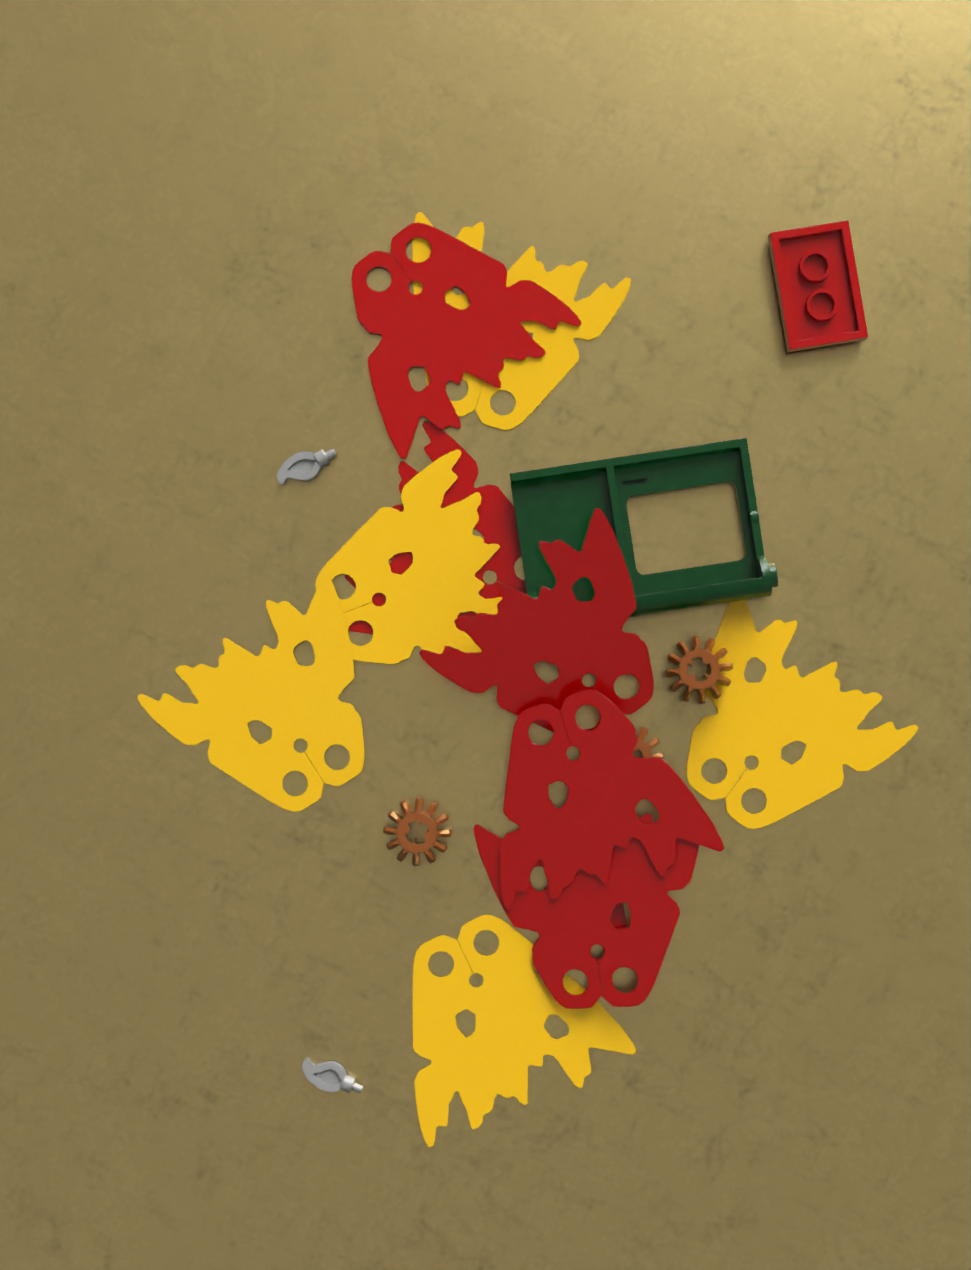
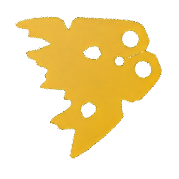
(533, 377)
(436, 585)
(281, 694)
(777, 711)
(508, 1028)

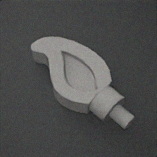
(304, 465)
(329, 1076)

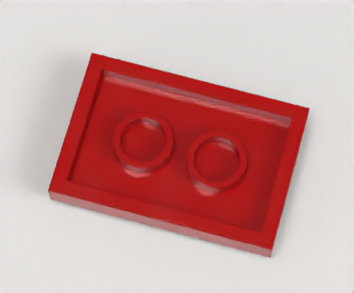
(817, 286)

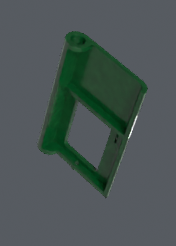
(561, 501)

